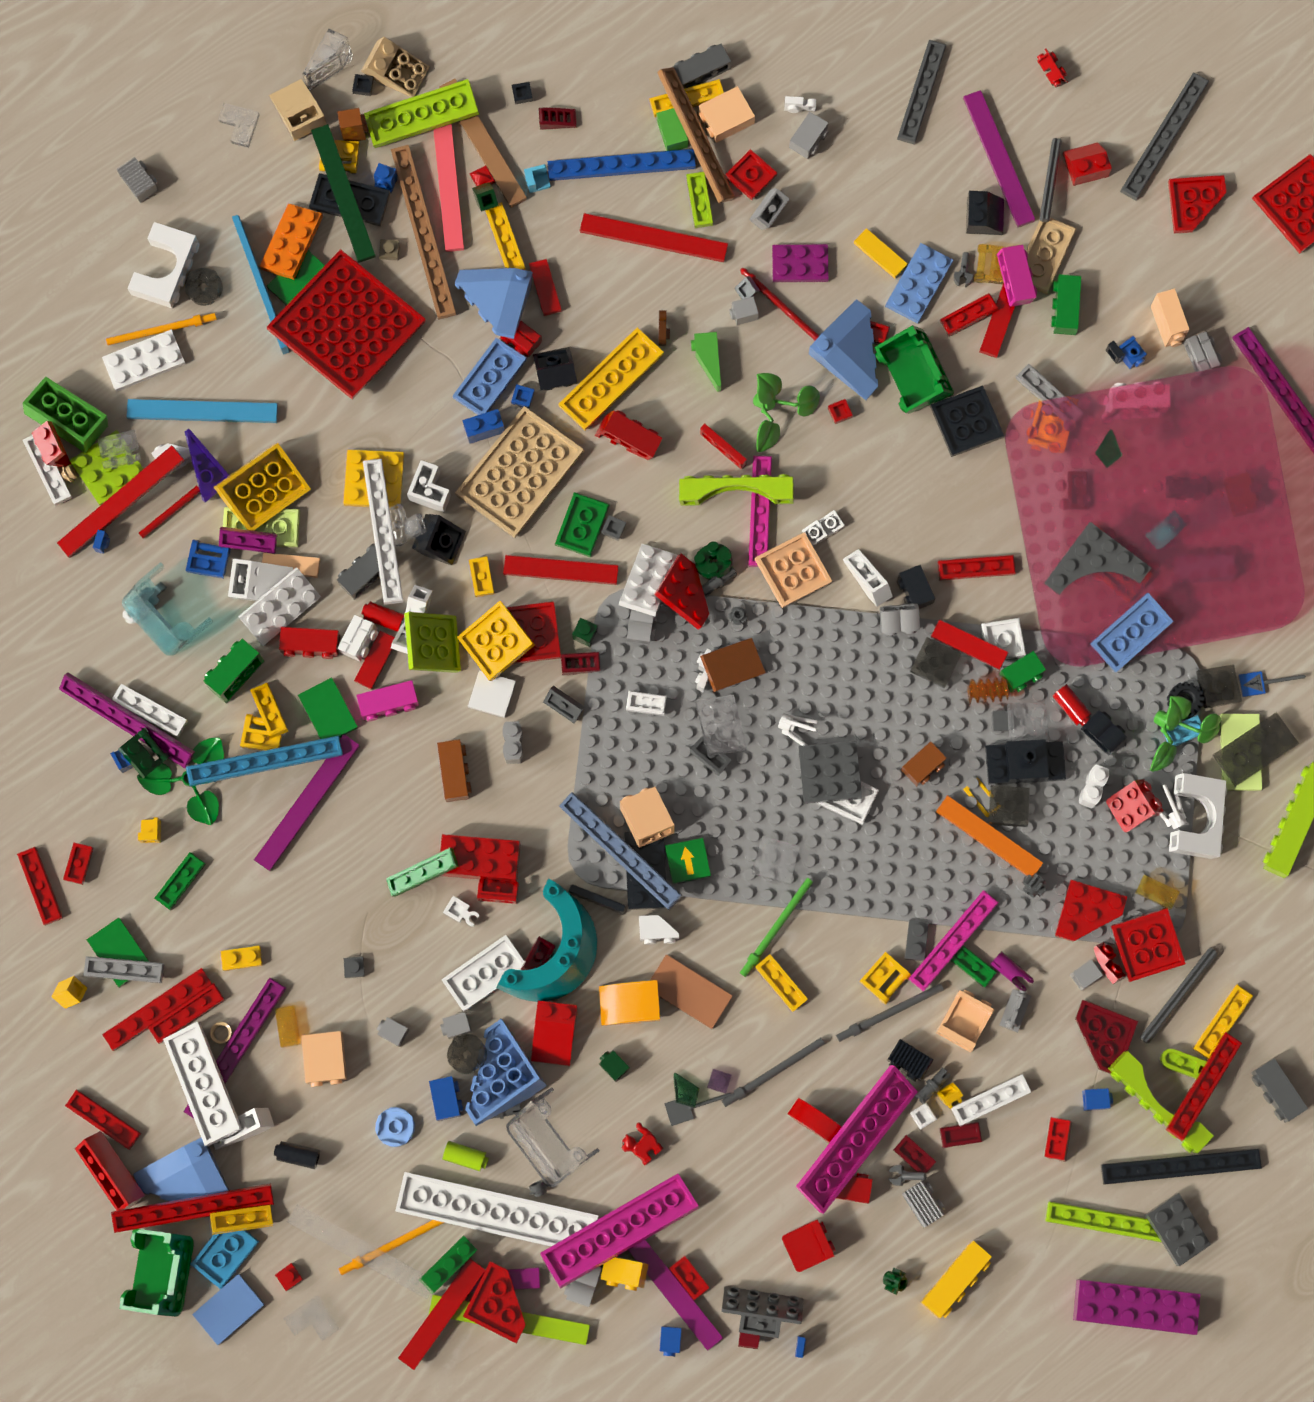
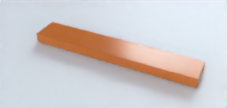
(989, 837)

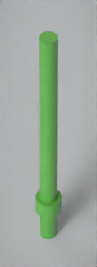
(754, 958)

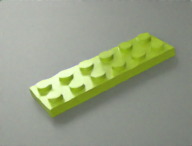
(421, 113)

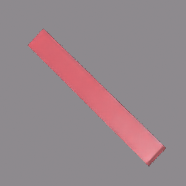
(448, 188)

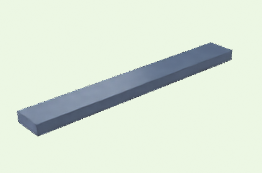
(620, 851)

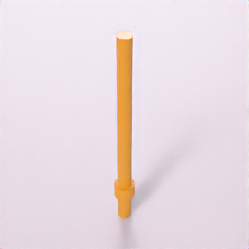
(197, 320)
(393, 1244)

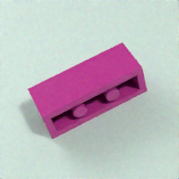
(1016, 275)
(387, 701)

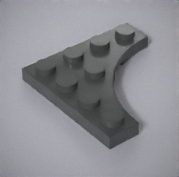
(1095, 553)

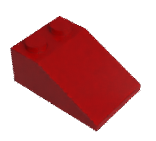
(554, 1033)

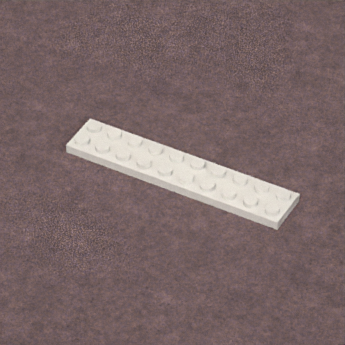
(488, 1210)

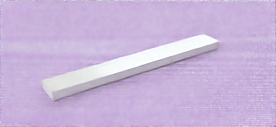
(382, 531)

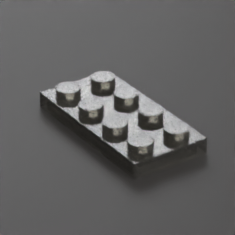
(1255, 749)

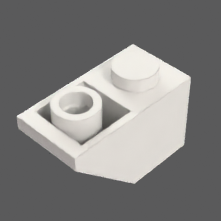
(655, 929)

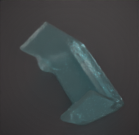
(166, 638)

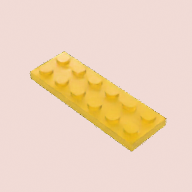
(611, 379)

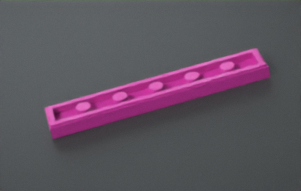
(759, 513)
(953, 940)

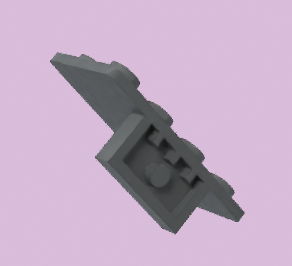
(762, 1311)

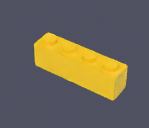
(956, 1279)

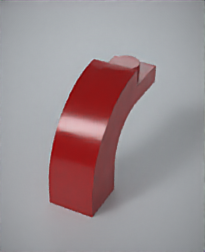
(814, 1120)

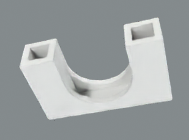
(166, 289)
(1211, 795)

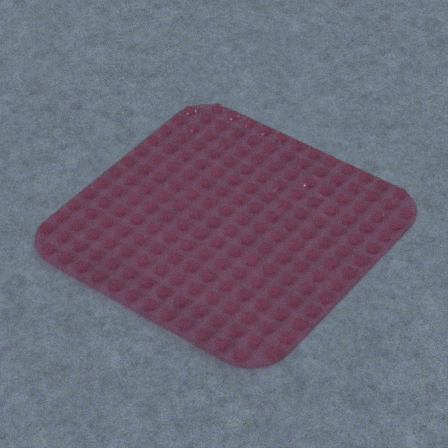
(1187, 447)

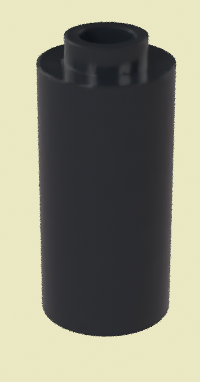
(297, 1155)

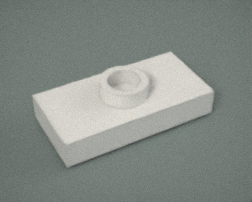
(646, 703)

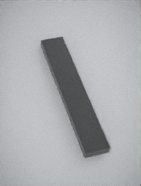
(921, 92)

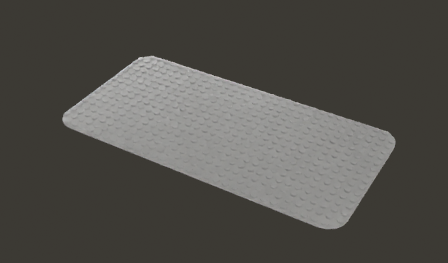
(861, 689)

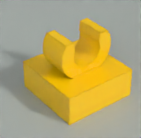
(950, 1094)

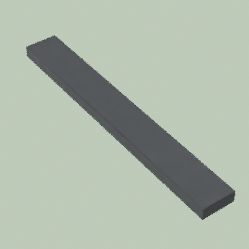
(1164, 136)

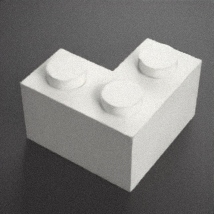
(424, 488)

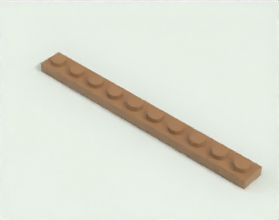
(423, 232)

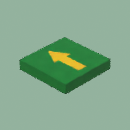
(687, 860)

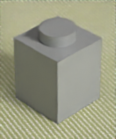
(744, 311)
(1086, 974)
(456, 1025)
(392, 1031)

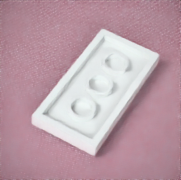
(143, 360)
(645, 578)
(279, 606)
(482, 973)

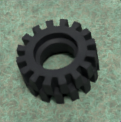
(1193, 691)

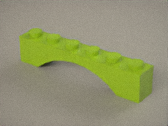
(697, 490)
(1131, 1074)

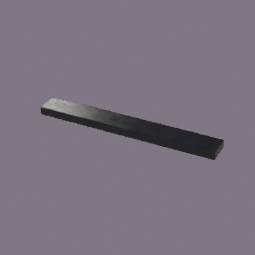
(1181, 1166)

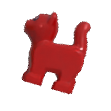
(645, 1144)

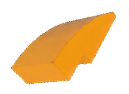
(629, 1003)

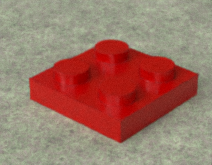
(751, 174)

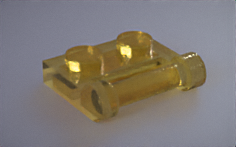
(995, 273)

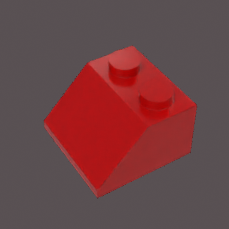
(1087, 163)

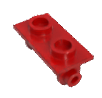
(1048, 62)

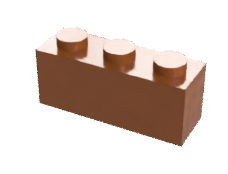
(454, 770)

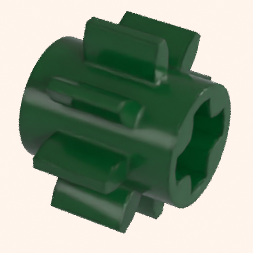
(895, 1281)

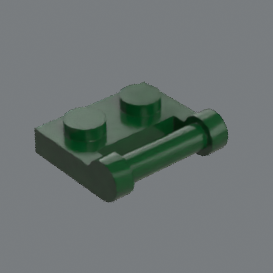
(139, 756)

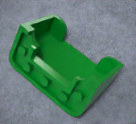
(914, 369)
(159, 1273)

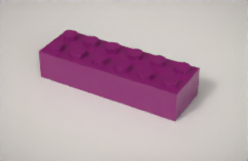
(1136, 1307)

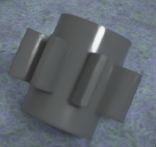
(1034, 885)

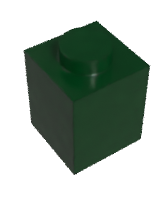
(485, 196)
(584, 632)
(613, 1065)

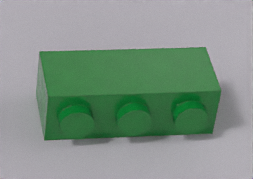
(1066, 304)
(447, 1264)

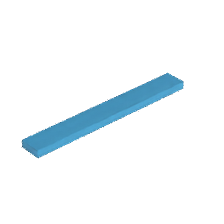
(257, 275)
(202, 411)
(264, 761)

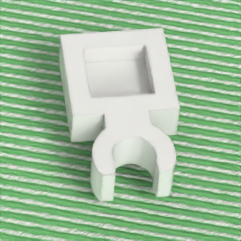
(798, 104)
(458, 910)

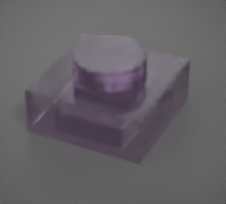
(719, 1081)

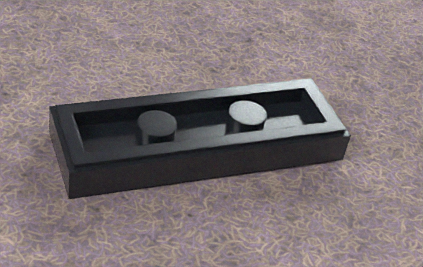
(597, 899)

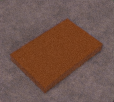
(732, 664)

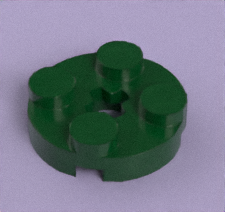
(713, 551)

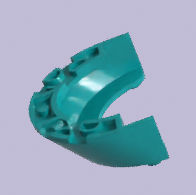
(571, 961)

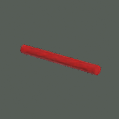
(169, 512)

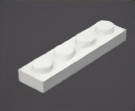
(49, 474)
(150, 710)
(991, 1100)

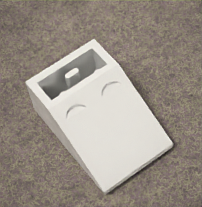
(253, 579)

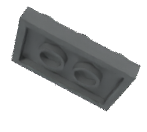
(1177, 1229)

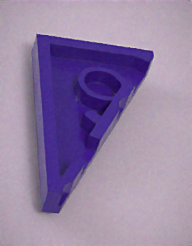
(206, 467)

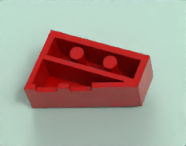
(629, 434)

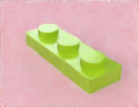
(699, 199)

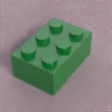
(233, 670)

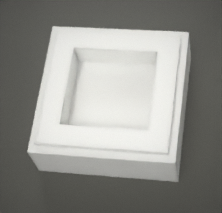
(923, 1116)

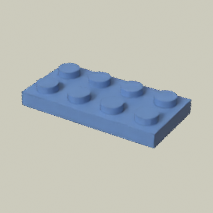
(919, 283)
(489, 377)
(1131, 632)

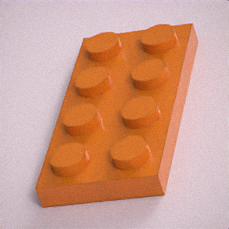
(291, 241)

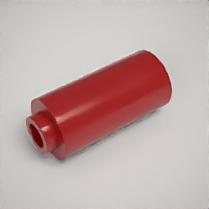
(382, 616)
(1072, 705)

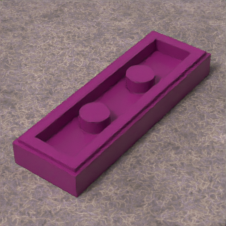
(247, 540)

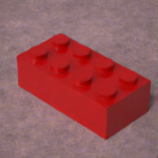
(483, 857)

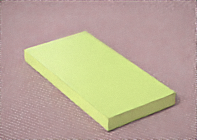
(283, 524)
(1231, 728)

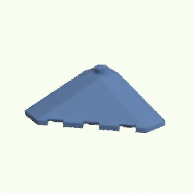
(498, 295)
(848, 350)
(504, 1078)
(183, 1174)

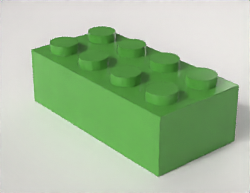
(70, 415)

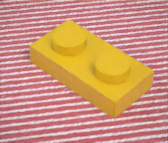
(481, 576)
(241, 958)

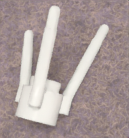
(789, 722)
(1176, 818)

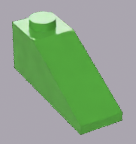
(707, 354)

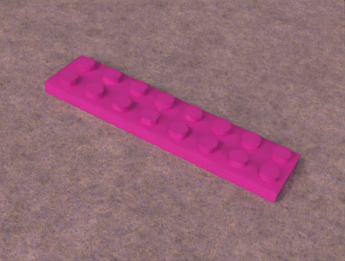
(856, 1139)
(619, 1230)

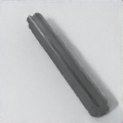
(1050, 180)

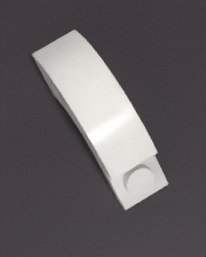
(419, 602)

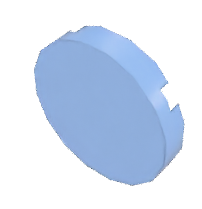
(395, 1127)

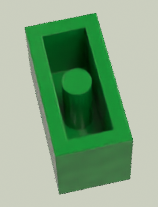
(1023, 672)

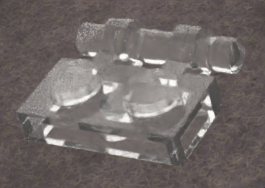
(118, 444)

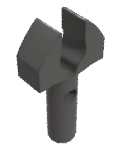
(964, 270)
(905, 1175)

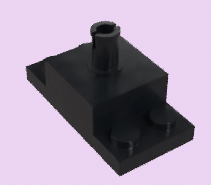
(1025, 762)

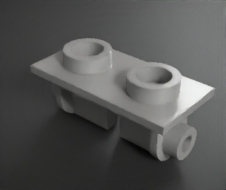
(1015, 1010)

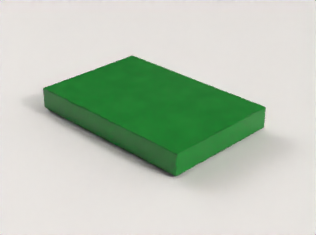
(286, 289)
(582, 524)
(327, 710)
(116, 943)

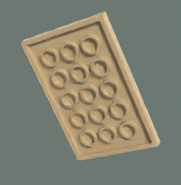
(519, 472)

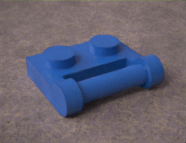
(206, 564)

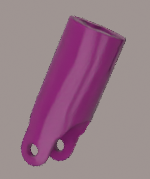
(1011, 970)

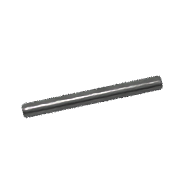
(1179, 995)

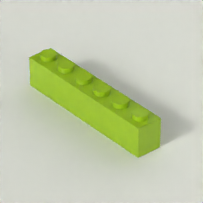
(1292, 827)

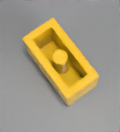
(624, 1272)

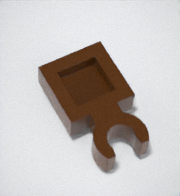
(664, 333)

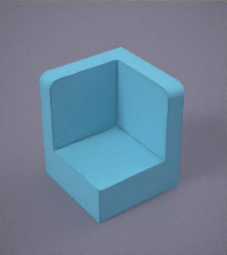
(537, 178)

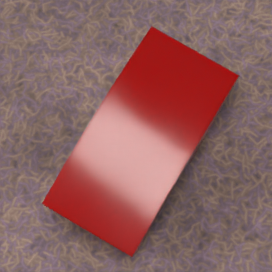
(1105, 957)

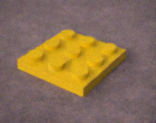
(355, 485)
(495, 641)

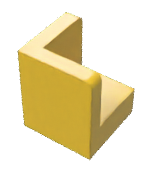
(150, 831)
(69, 992)

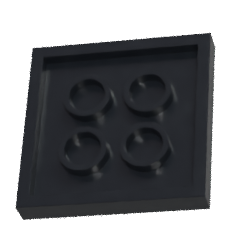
(967, 421)

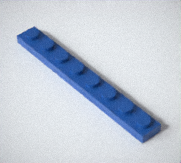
(621, 165)

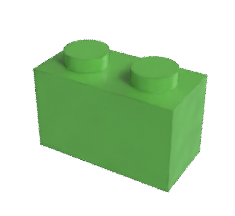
(671, 130)

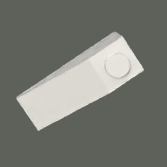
(868, 578)
(252, 1123)

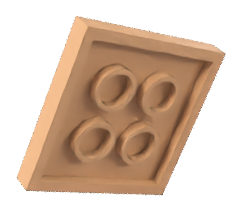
(793, 570)

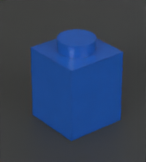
(1097, 1099)
(670, 1340)

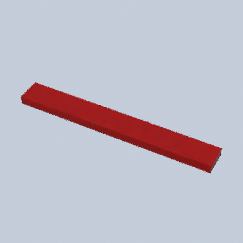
(653, 237)
(120, 501)
(191, 1208)

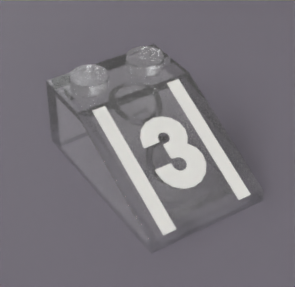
(328, 59)

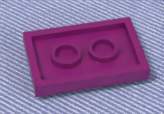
(800, 263)

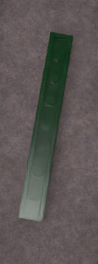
(343, 193)

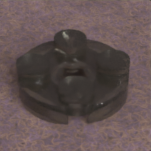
(211, 293)
(459, 1046)

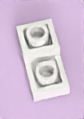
(824, 528)
(702, 678)

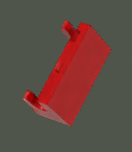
(497, 891)
(1058, 1139)

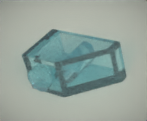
(1166, 530)

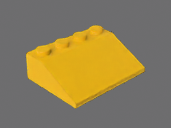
(262, 487)

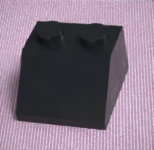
(984, 213)
(555, 369)
(441, 539)

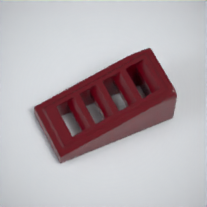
(545, 111)
(574, 656)

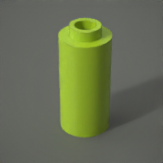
(465, 1156)

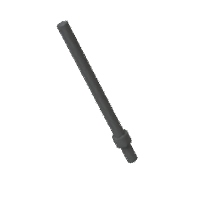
(856, 1029)
(740, 1093)

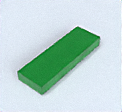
(180, 881)
(973, 966)

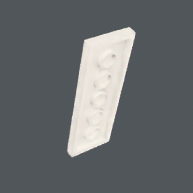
(202, 1084)

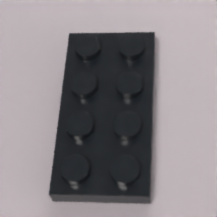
(370, 200)
(654, 855)

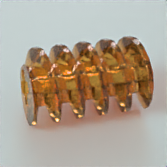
(987, 689)

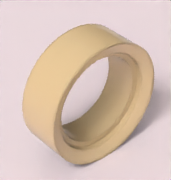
(212, 1031)

